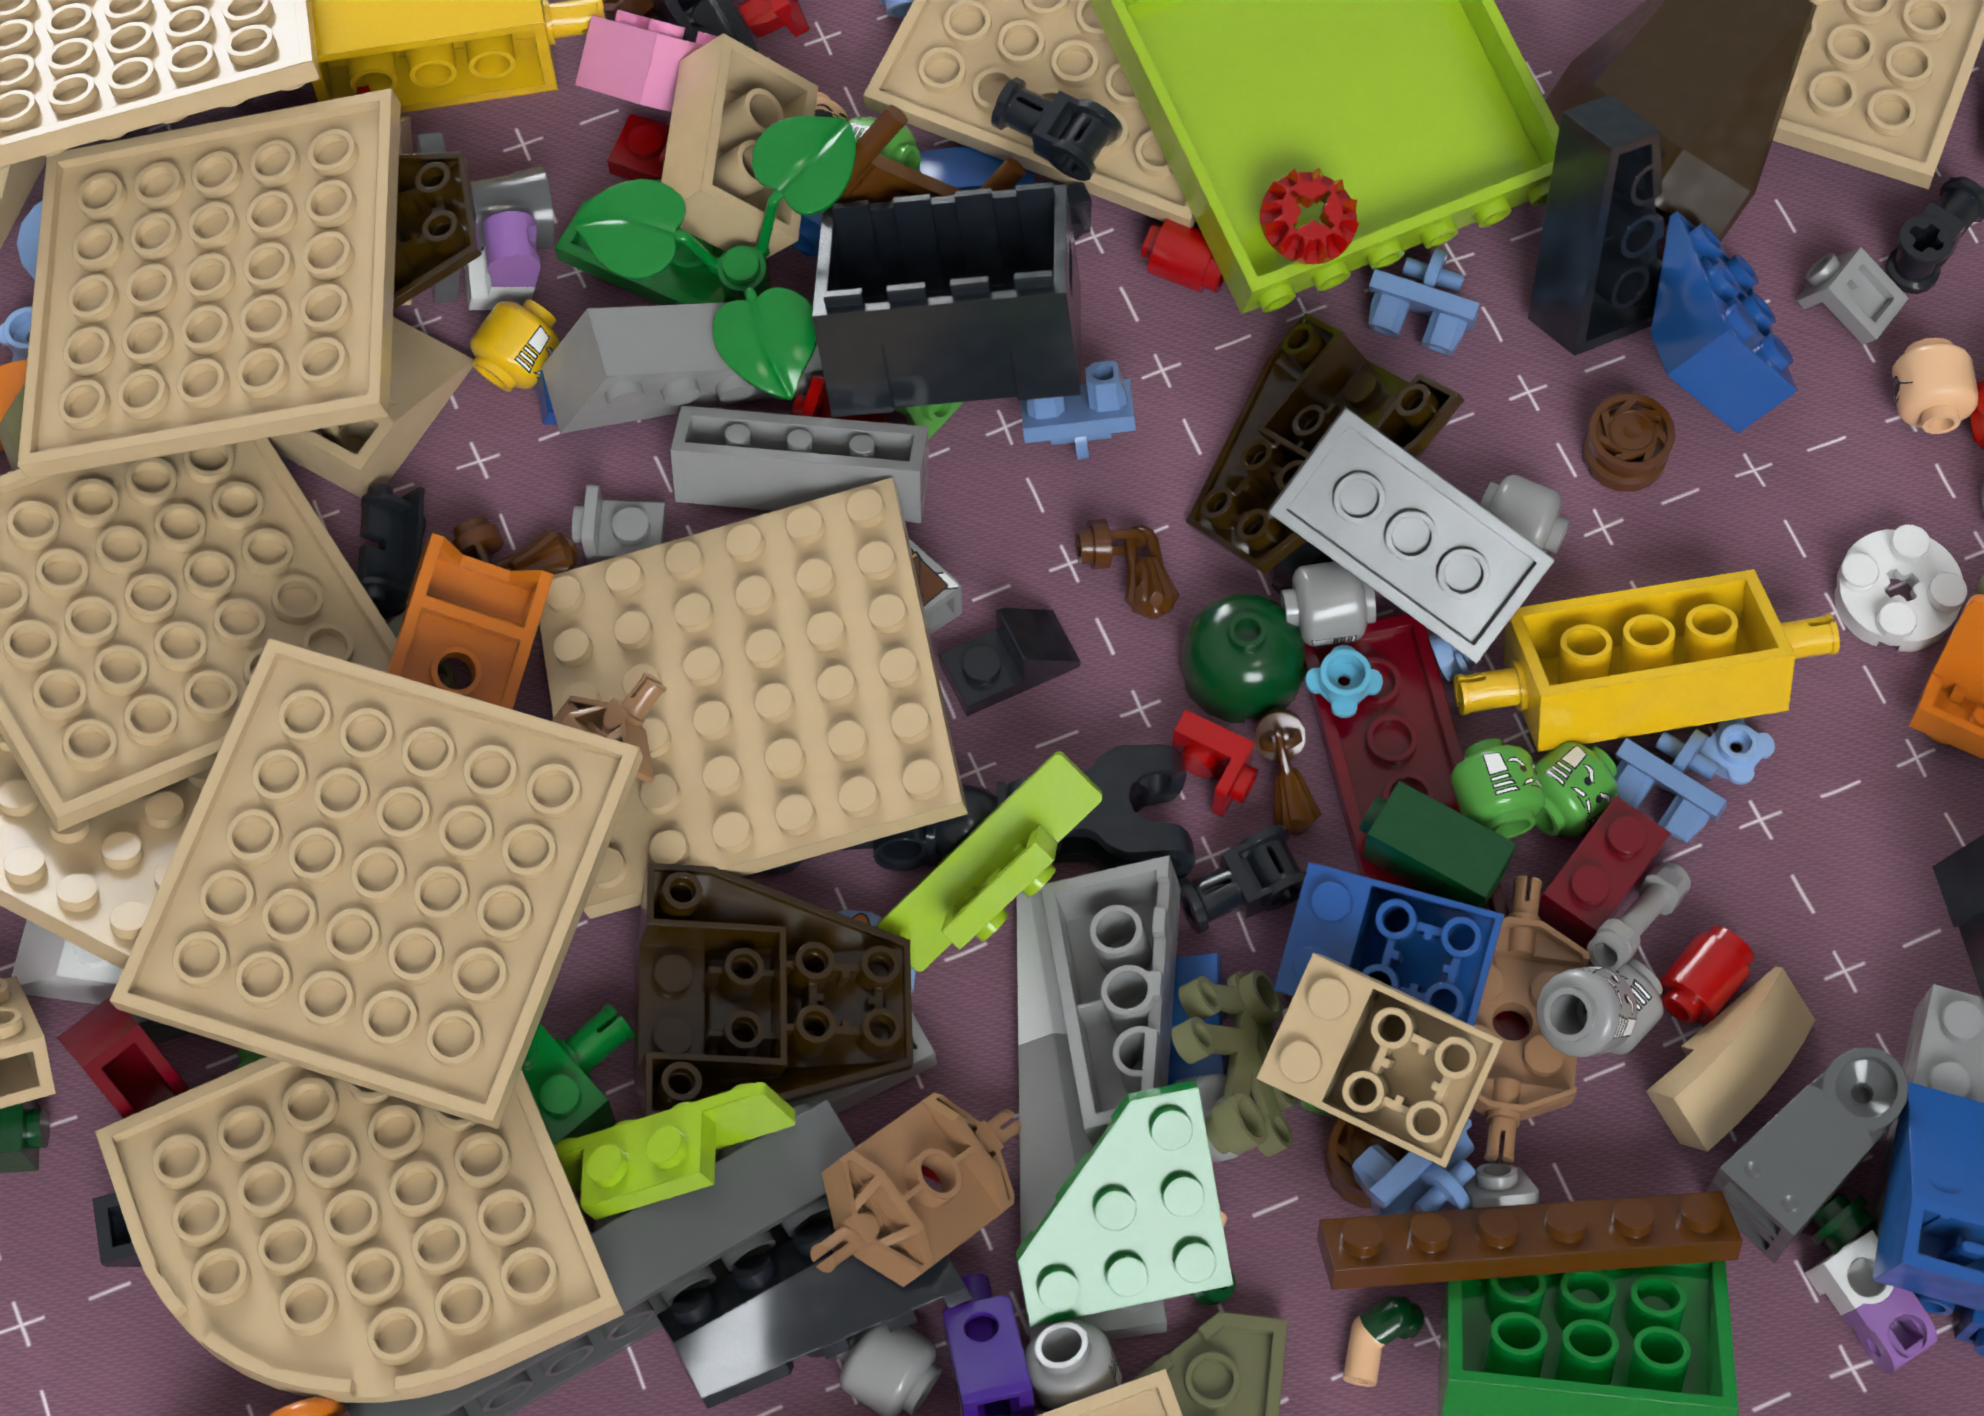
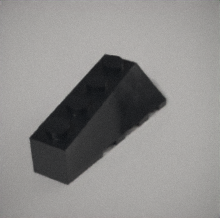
(1600, 228)
(784, 1307)

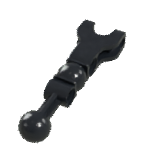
(1105, 838)

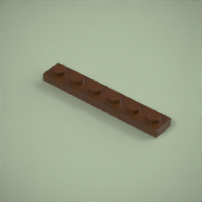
(1528, 1240)

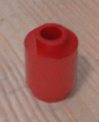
(1181, 257)
(1706, 975)

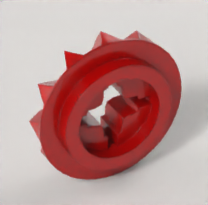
(1313, 241)

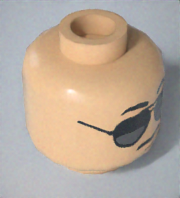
(1934, 385)

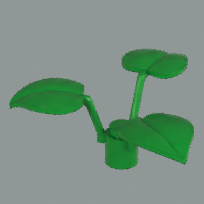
(762, 329)

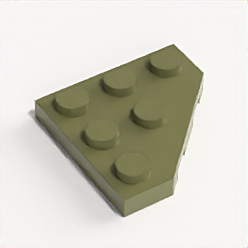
(1228, 1367)

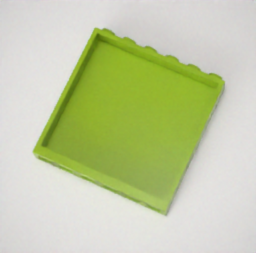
(1396, 97)

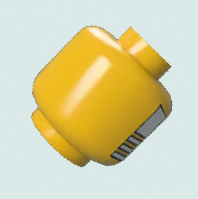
(514, 344)

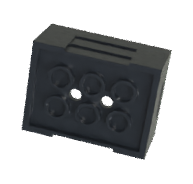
(948, 299)

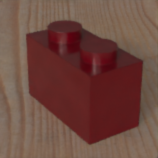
(1602, 872)
(121, 1060)

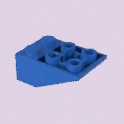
(1717, 329)
(1395, 935)
(1935, 1200)

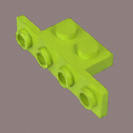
(994, 863)
(668, 1150)

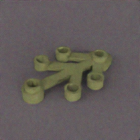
(1252, 1006)

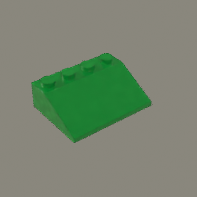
(1589, 1344)

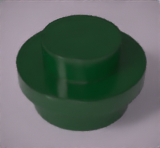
(1841, 1222)

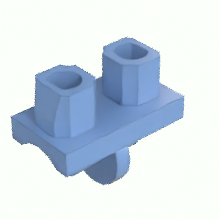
(1447, 312)
(1094, 415)
(1692, 801)
(1415, 1180)

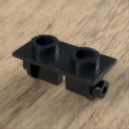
(399, 530)

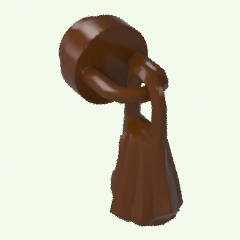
(547, 552)
(1148, 583)
(1281, 738)

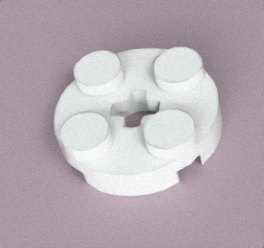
(1911, 558)

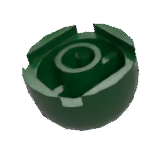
(1242, 658)

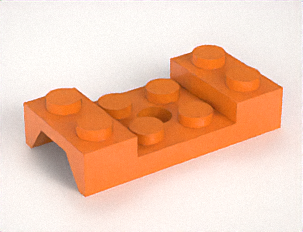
(472, 615)

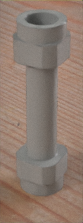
(1619, 938)

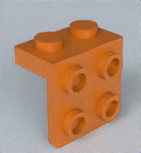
(1954, 693)

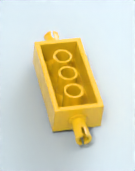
(443, 48)
(1647, 660)

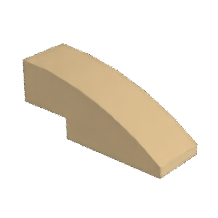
(1733, 1062)

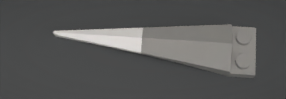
(1049, 1106)

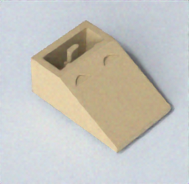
(372, 450)
(1380, 1059)

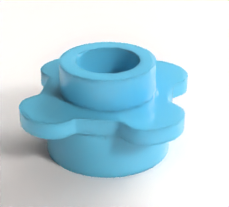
(1348, 663)

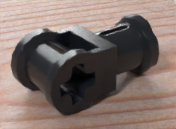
(1062, 130)
(1931, 237)
(1250, 877)

